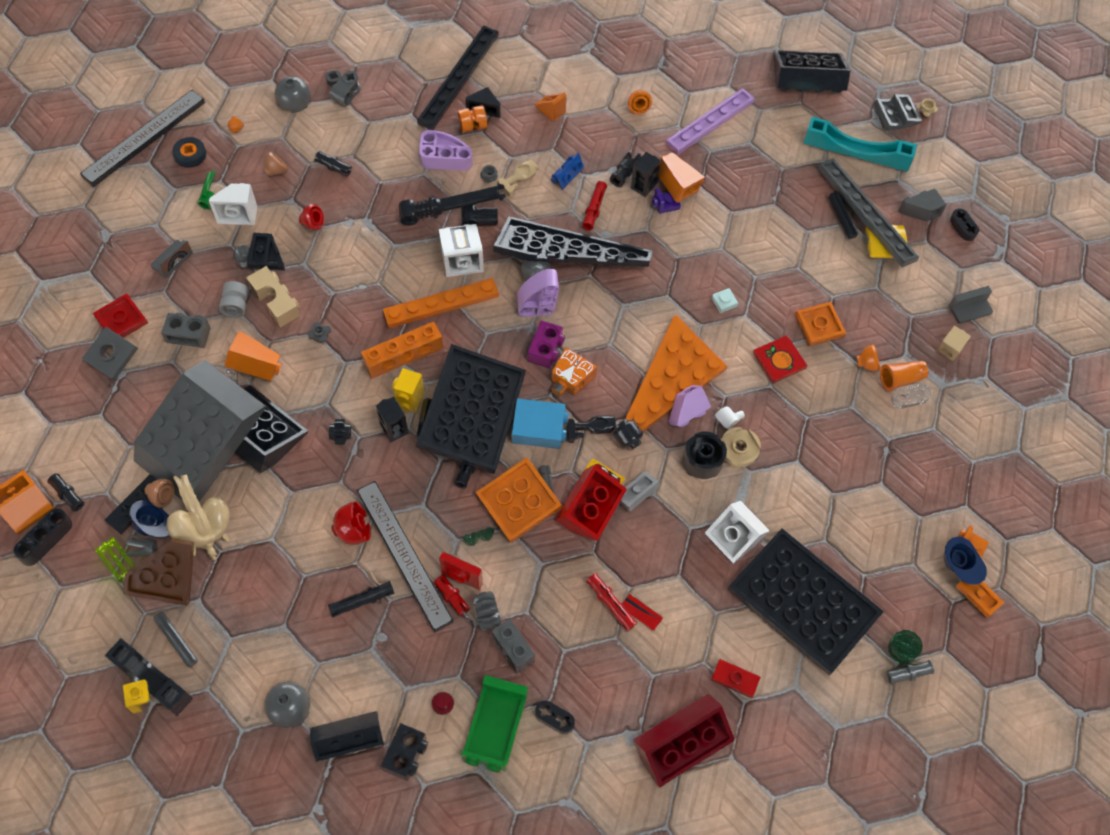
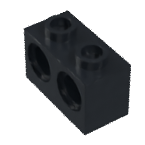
(645, 174)
(392, 419)
(399, 751)

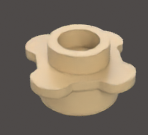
(927, 107)

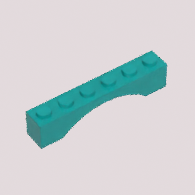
(893, 154)

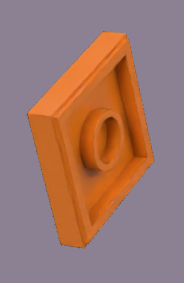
(820, 323)

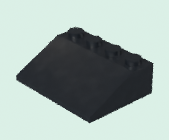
(811, 70)
(270, 436)

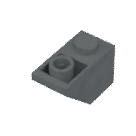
(924, 205)

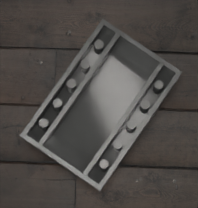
(197, 428)

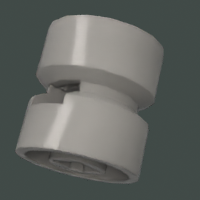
(233, 299)

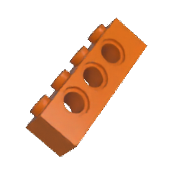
(402, 350)

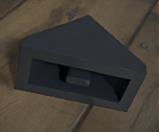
(487, 99)

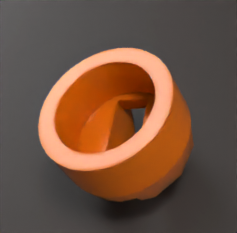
(235, 124)

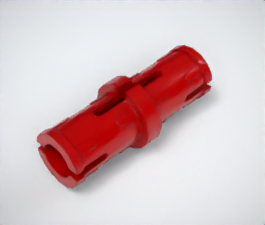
(452, 595)

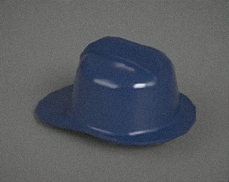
(149, 519)
(964, 560)

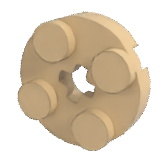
(742, 437)

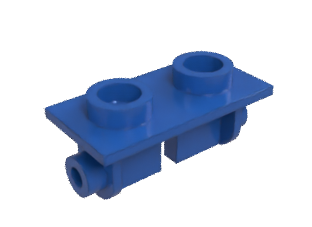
(569, 170)

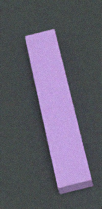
(709, 121)

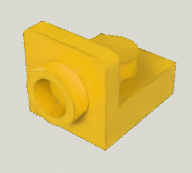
(135, 695)

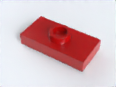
(735, 678)

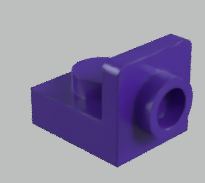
(664, 202)

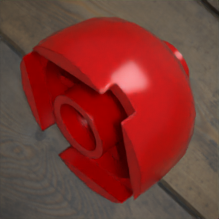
(350, 524)

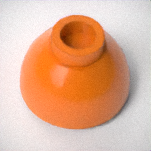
(639, 102)
(869, 358)

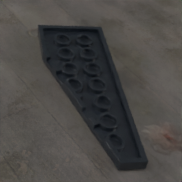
(551, 244)

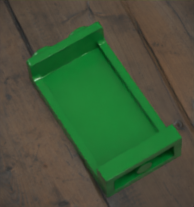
(495, 724)

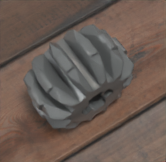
(486, 610)

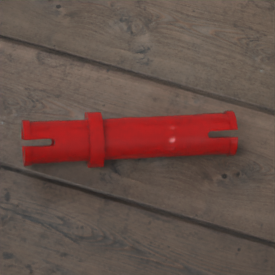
(592, 212)
(605, 594)

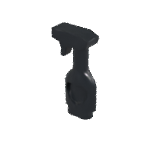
(597, 425)

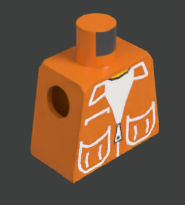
(572, 373)

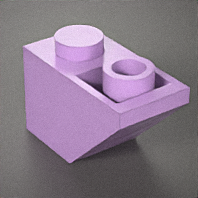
(687, 405)

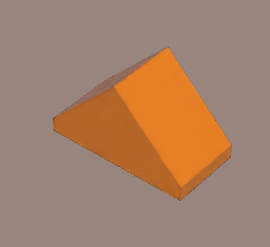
(552, 105)

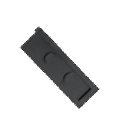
(346, 736)

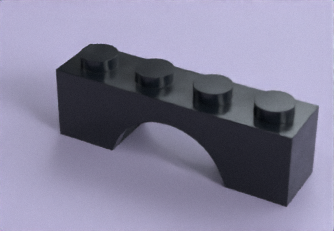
(139, 669)

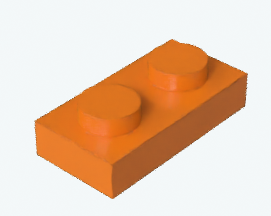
(981, 597)

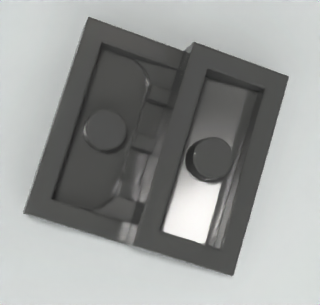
(897, 112)

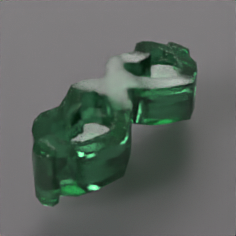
(484, 535)

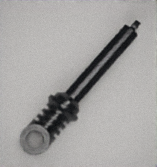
(411, 211)

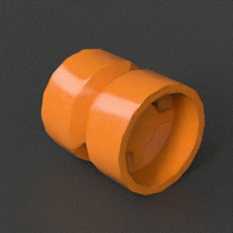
(472, 119)

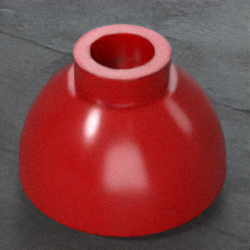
(312, 217)

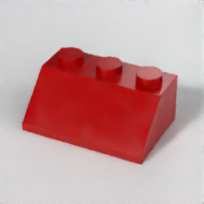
(591, 503)

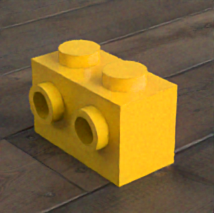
(408, 390)

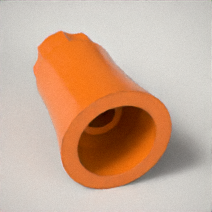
(902, 374)

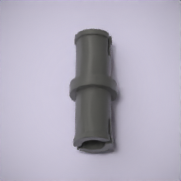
(910, 672)

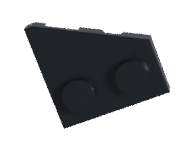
(264, 253)

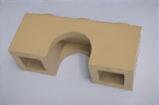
(266, 284)

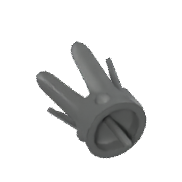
(149, 546)

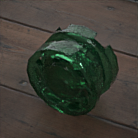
(905, 646)

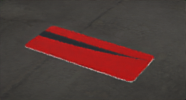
(642, 612)

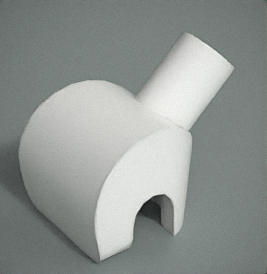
(728, 417)

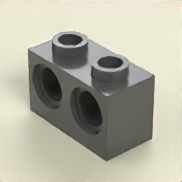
(186, 332)
(513, 646)

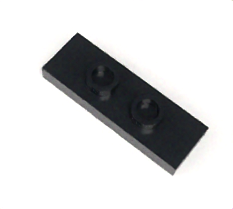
(120, 517)

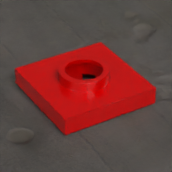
(461, 571)

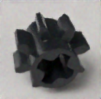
(339, 431)

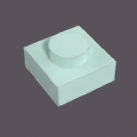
(724, 300)

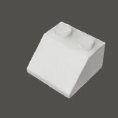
(234, 205)
(736, 531)

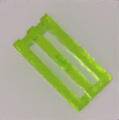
(106, 546)

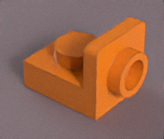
(979, 543)

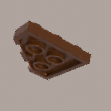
(163, 574)

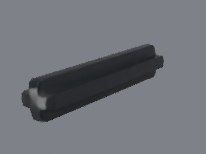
(843, 215)

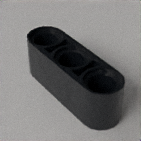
(37, 547)

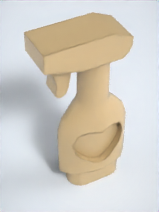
(521, 172)

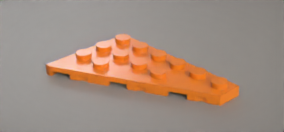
(677, 365)

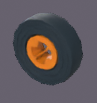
(191, 159)

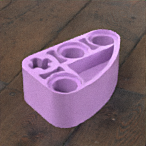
(444, 152)
(538, 294)

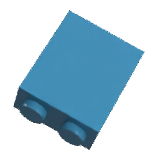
(539, 423)

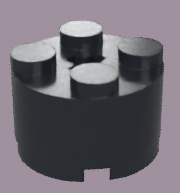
(704, 455)

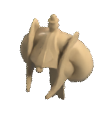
(201, 523)

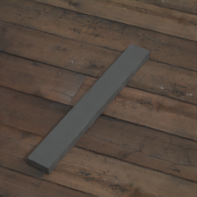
(868, 213)

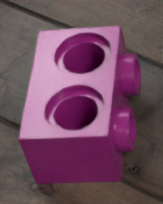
(542, 343)

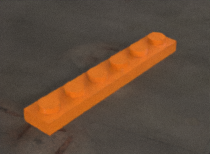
(440, 303)

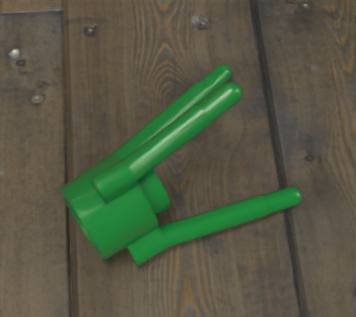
(203, 200)

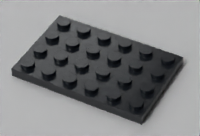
(471, 409)
(805, 601)

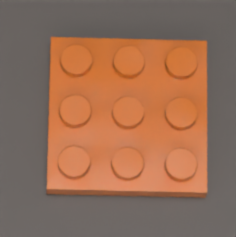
(519, 500)

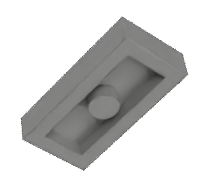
(639, 490)

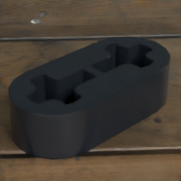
(964, 224)
(557, 712)

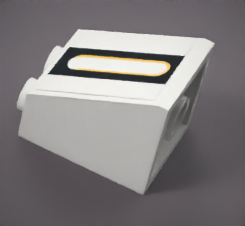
(461, 250)

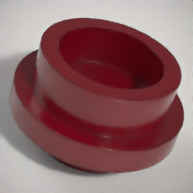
(442, 703)

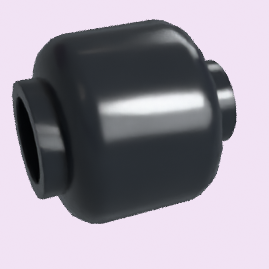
(628, 434)

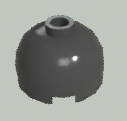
(292, 94)
(287, 704)

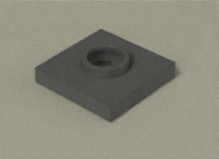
(122, 353)

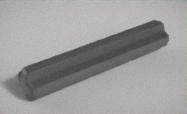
(175, 639)

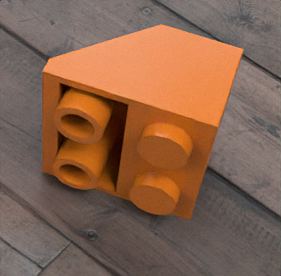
(22, 502)

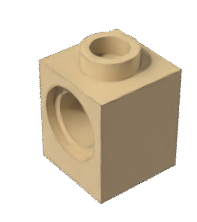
(953, 343)

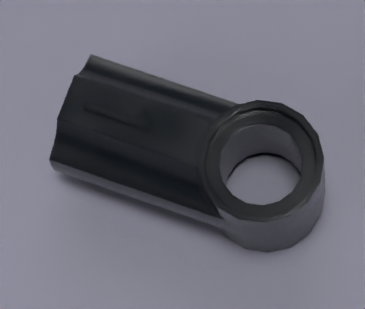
(479, 216)

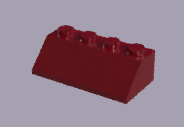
(684, 739)

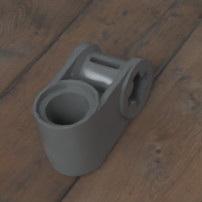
(345, 88)

